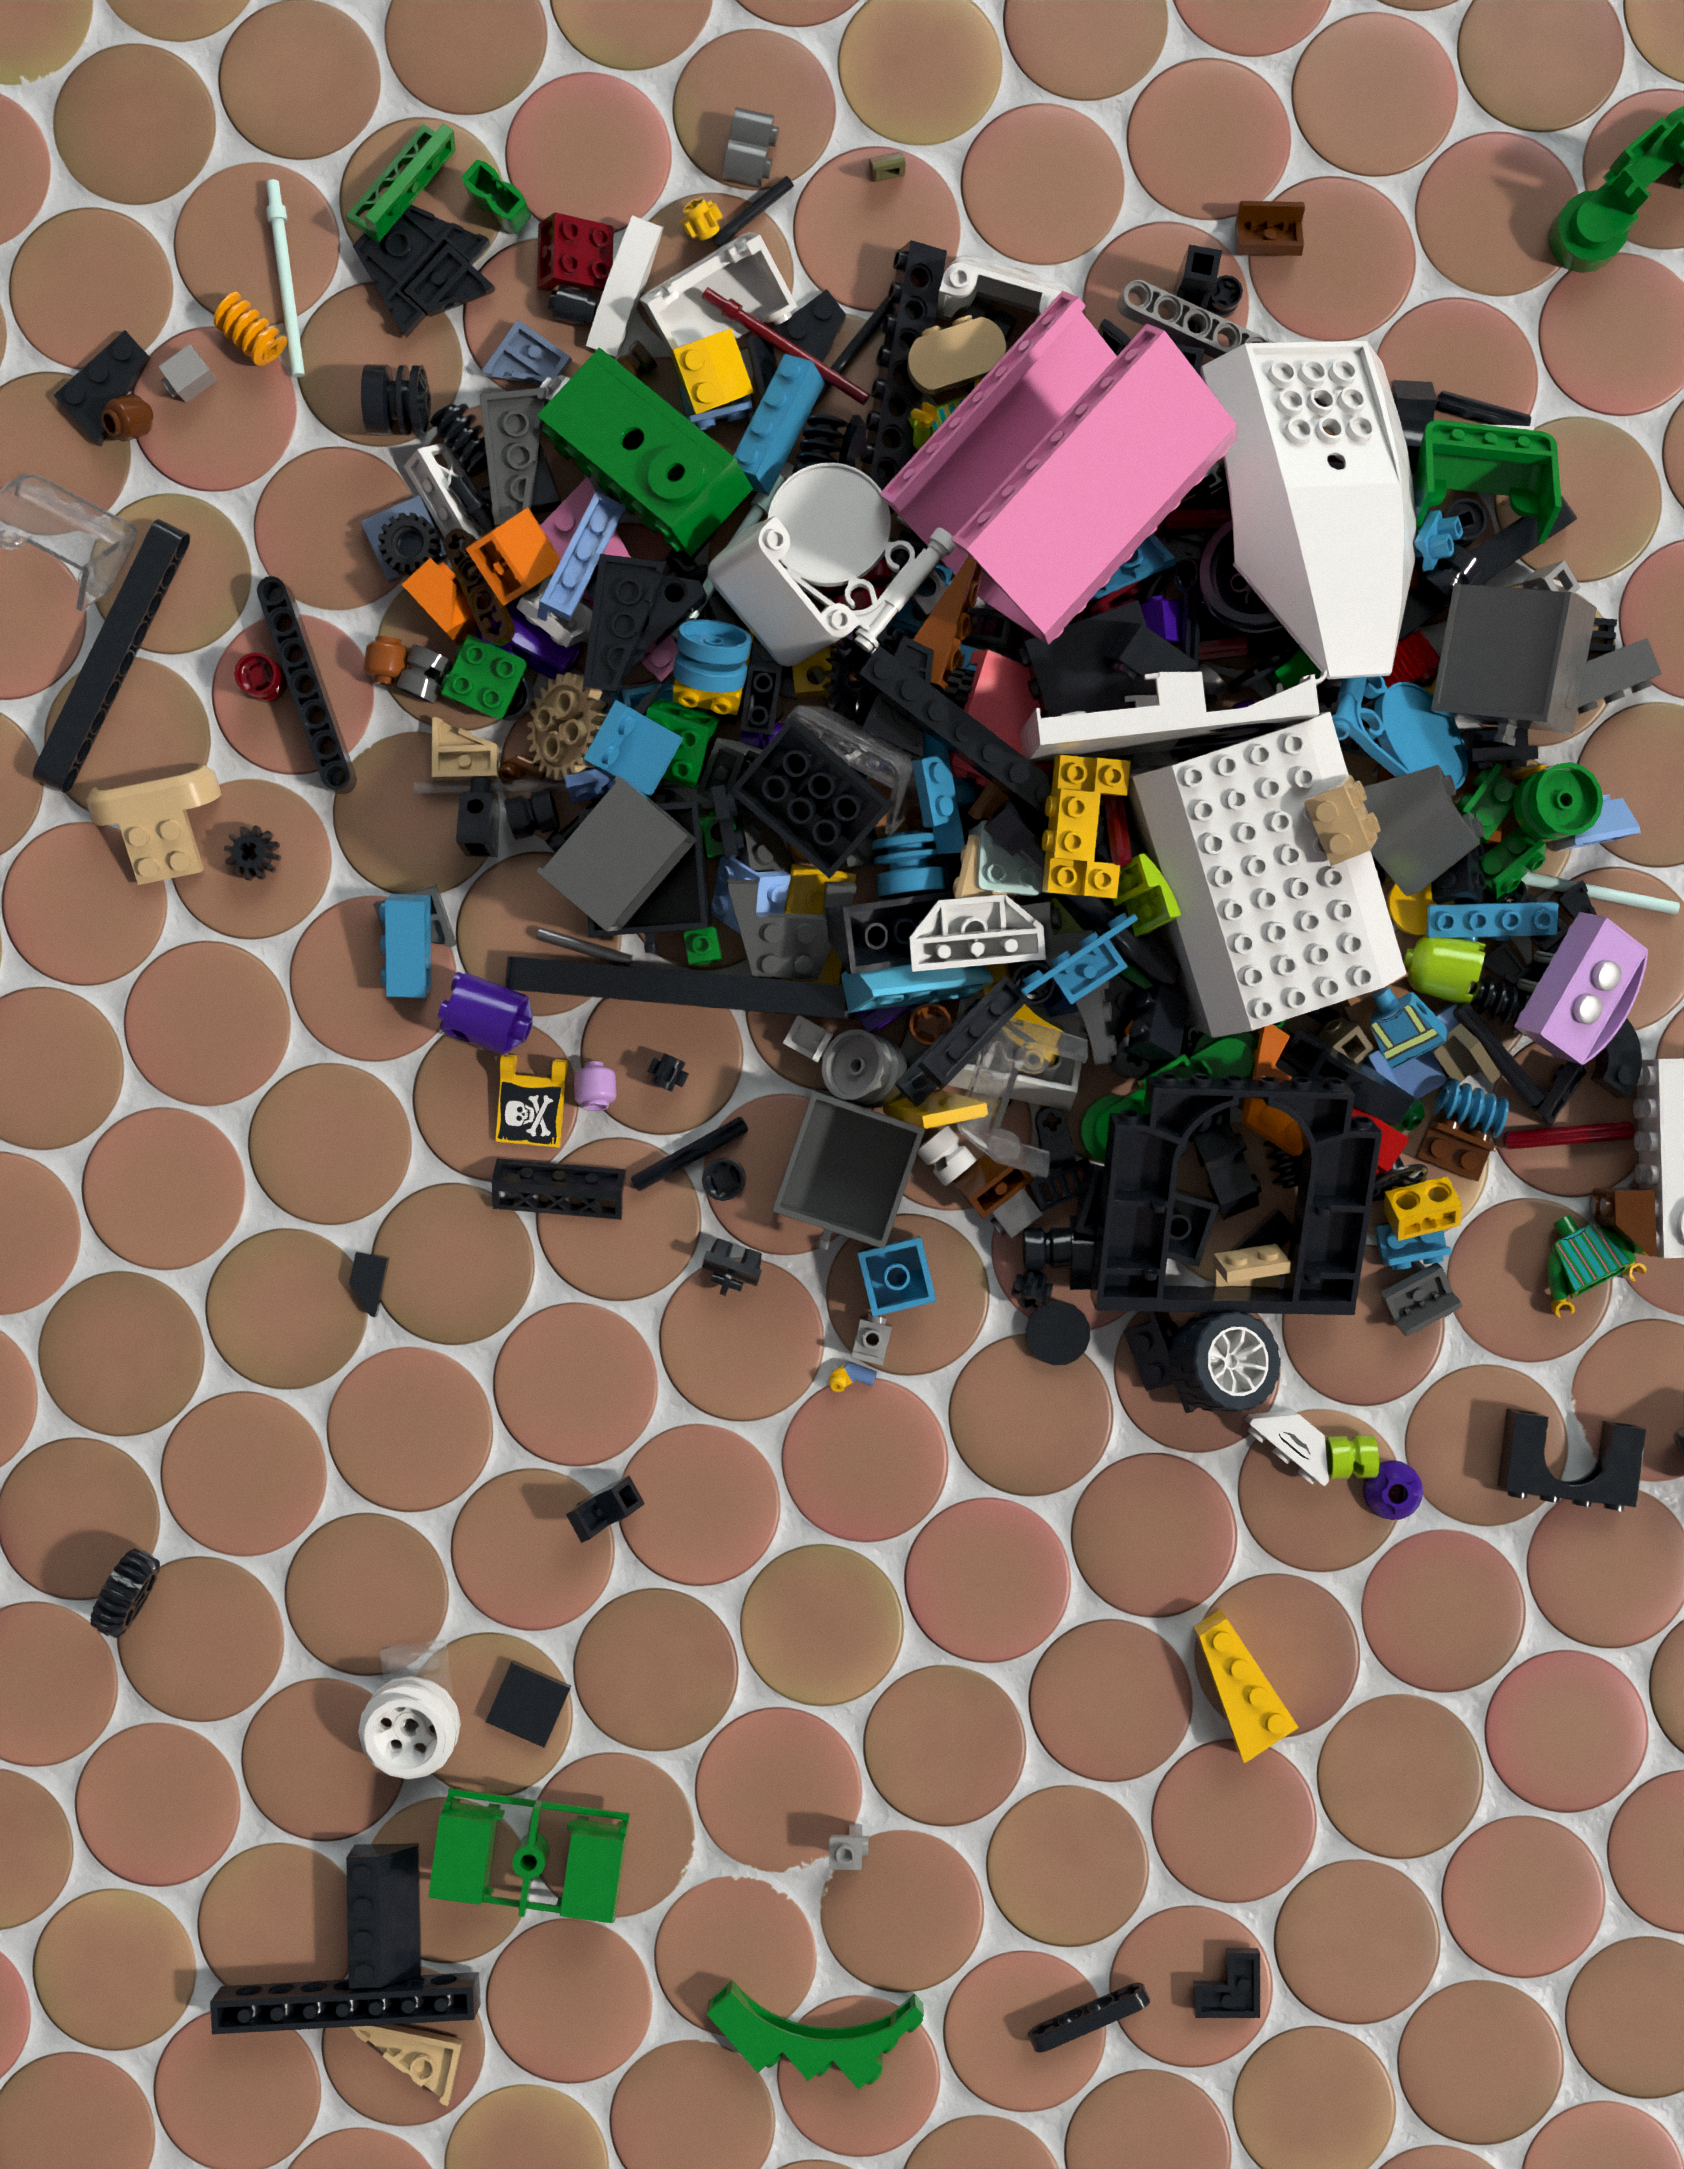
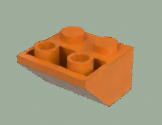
(514, 556)

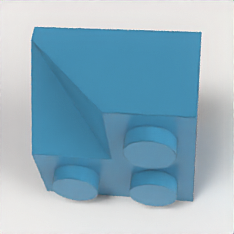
(896, 1276)

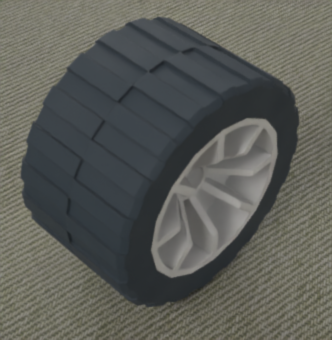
(1224, 1361)

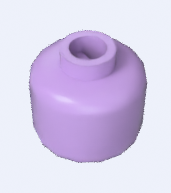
(595, 1086)

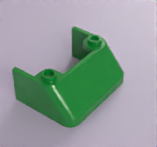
(1490, 462)

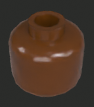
(127, 417)

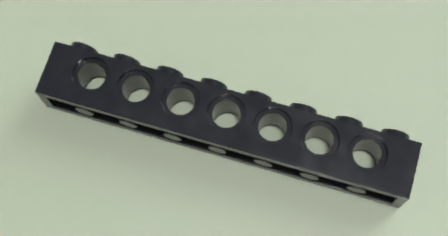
(927, 266)
(335, 2005)

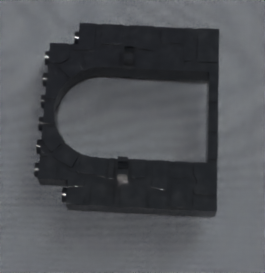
(1329, 1207)

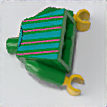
(1586, 1260)

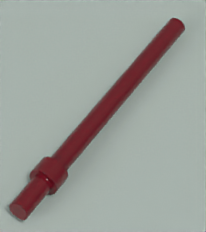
(733, 312)

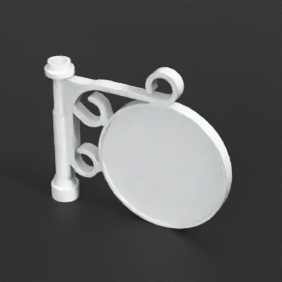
(840, 534)

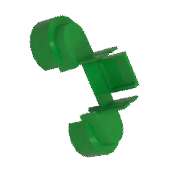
(1598, 221)
(1207, 1056)

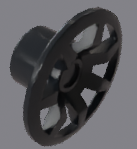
(1396, 1177)

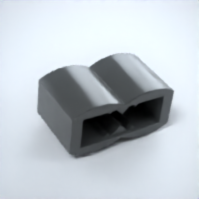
(749, 147)

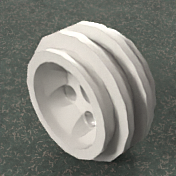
(419, 1701)

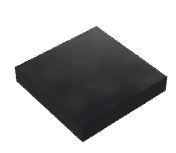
(528, 1703)

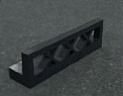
(558, 1183)

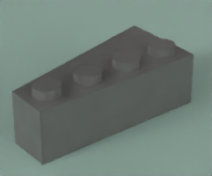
(1615, 672)

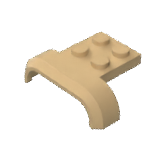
(156, 821)

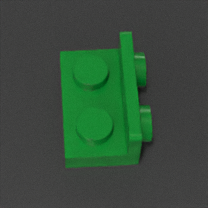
(1489, 800)
(1511, 861)

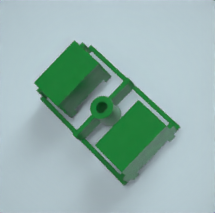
(466, 1851)

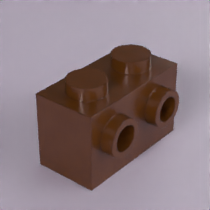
(990, 1184)

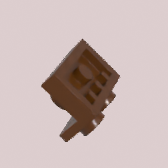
(1454, 1149)

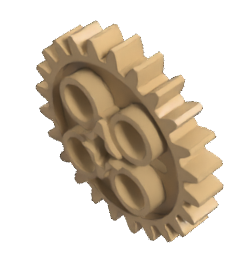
(565, 725)

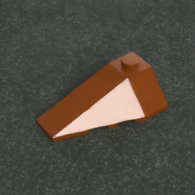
(950, 623)

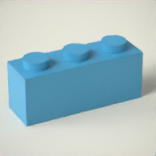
(406, 945)

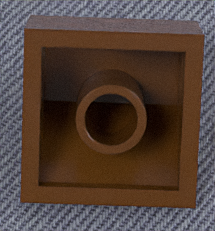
(1628, 1214)

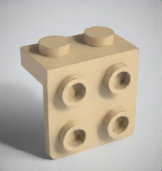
(1343, 821)
(1250, 1267)

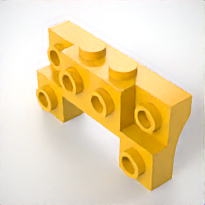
(1074, 823)

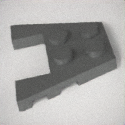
(781, 942)

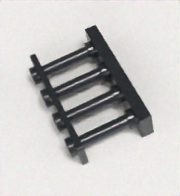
(961, 1041)

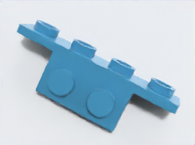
(938, 796)
(1492, 920)
(1087, 967)

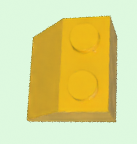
(711, 371)

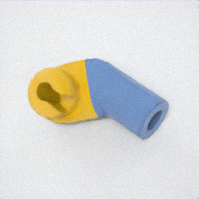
(850, 1373)

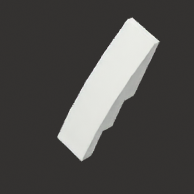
(624, 285)

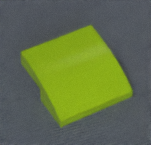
(1146, 895)

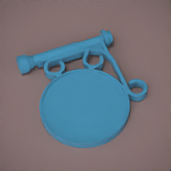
(1405, 726)

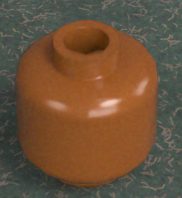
(385, 659)

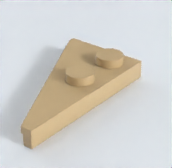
(423, 2055)

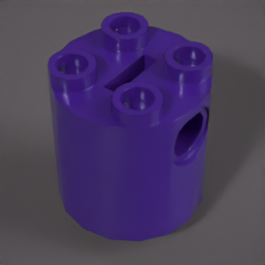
(486, 1014)

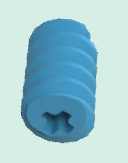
(1472, 1105)

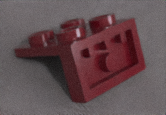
(574, 252)

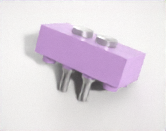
(1583, 989)

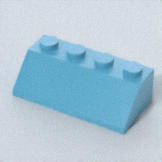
(903, 987)

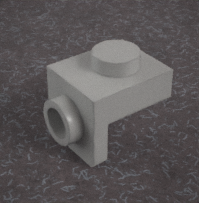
(847, 1850)

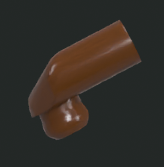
(517, 767)

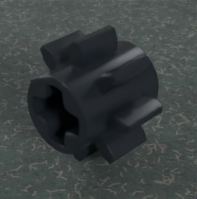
(668, 1072)
(1032, 1289)

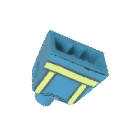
(1404, 1027)

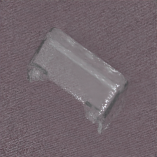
(67, 528)
(868, 755)
(1013, 1049)

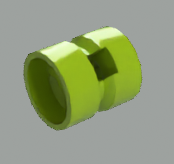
(1353, 1456)

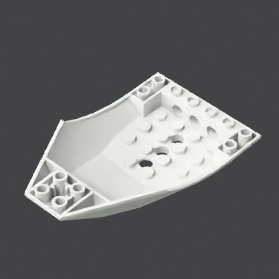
(1314, 540)

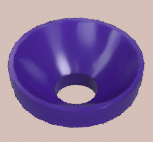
(1376, 1490)

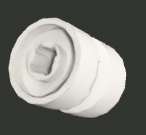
(946, 1155)

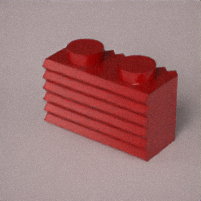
(1413, 660)

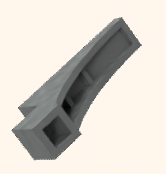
(1092, 1006)

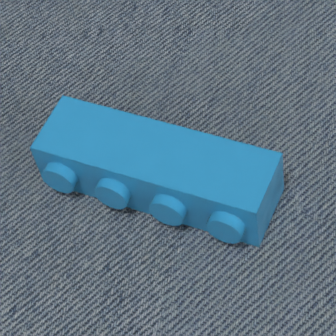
(778, 421)

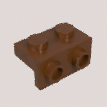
(1269, 228)

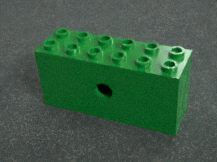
(644, 453)

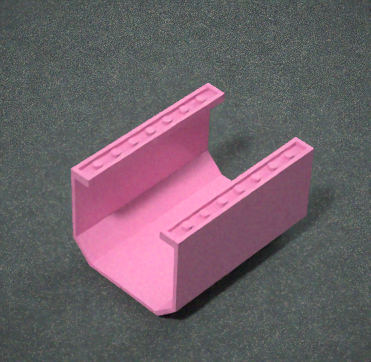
(1063, 464)

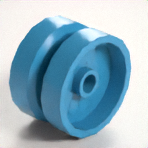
(712, 656)

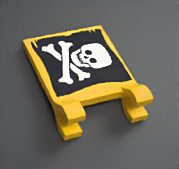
(531, 1105)

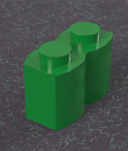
(496, 196)

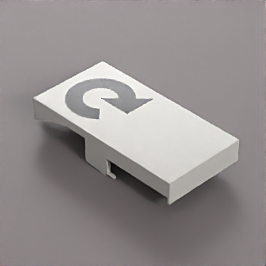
(1165, 721)

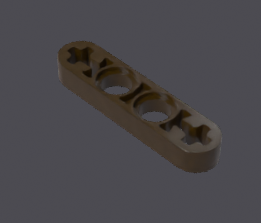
(475, 589)

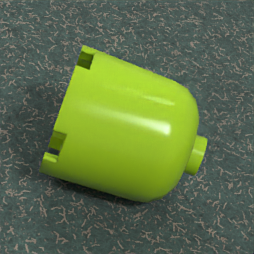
(1444, 967)

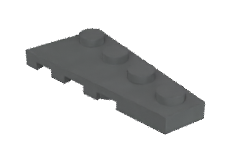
(512, 448)

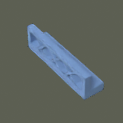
(581, 557)

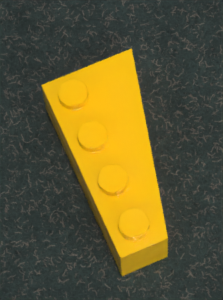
(1247, 1698)

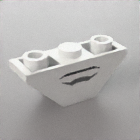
(1293, 1440)

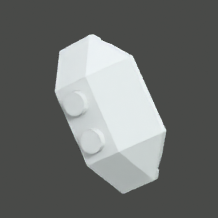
(975, 934)

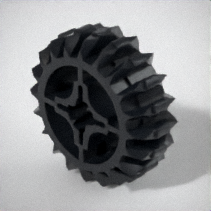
(125, 1593)

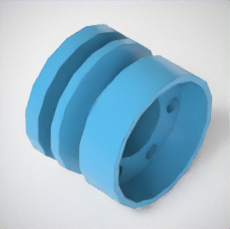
(908, 864)

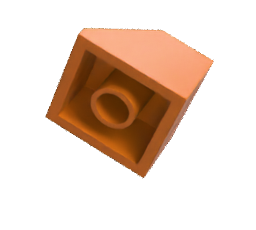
(438, 594)

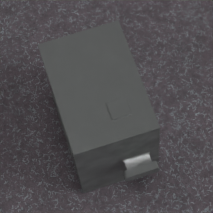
(1514, 659)
(617, 856)
(848, 1170)

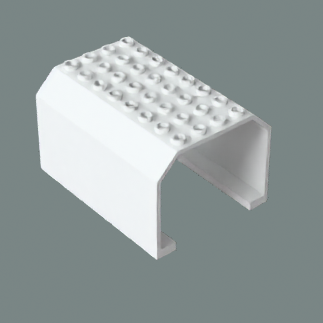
(1260, 906)

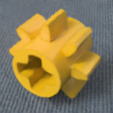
(701, 218)

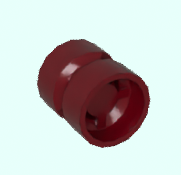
(260, 677)

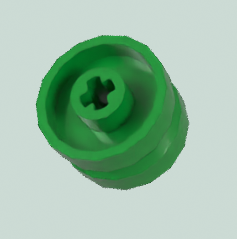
(1558, 802)

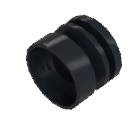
(395, 400)

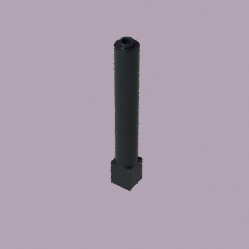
(1020, 833)

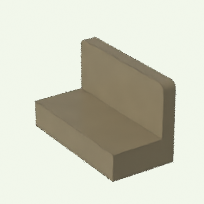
(1463, 1055)

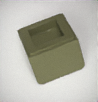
(887, 166)

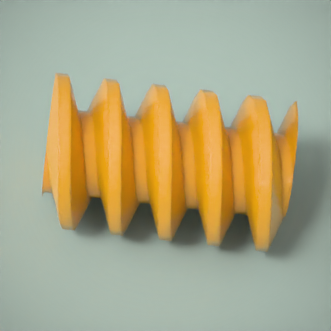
(248, 330)

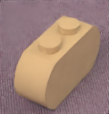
(955, 354)

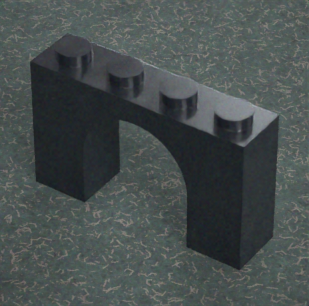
(1195, 284)
(1611, 1480)

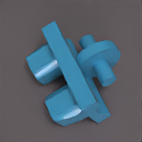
(1437, 538)

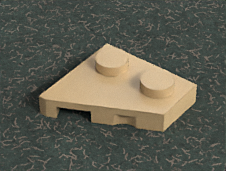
(461, 755)

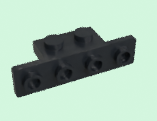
(1150, 1349)

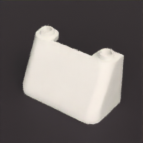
(735, 271)
(979, 277)
(771, 600)

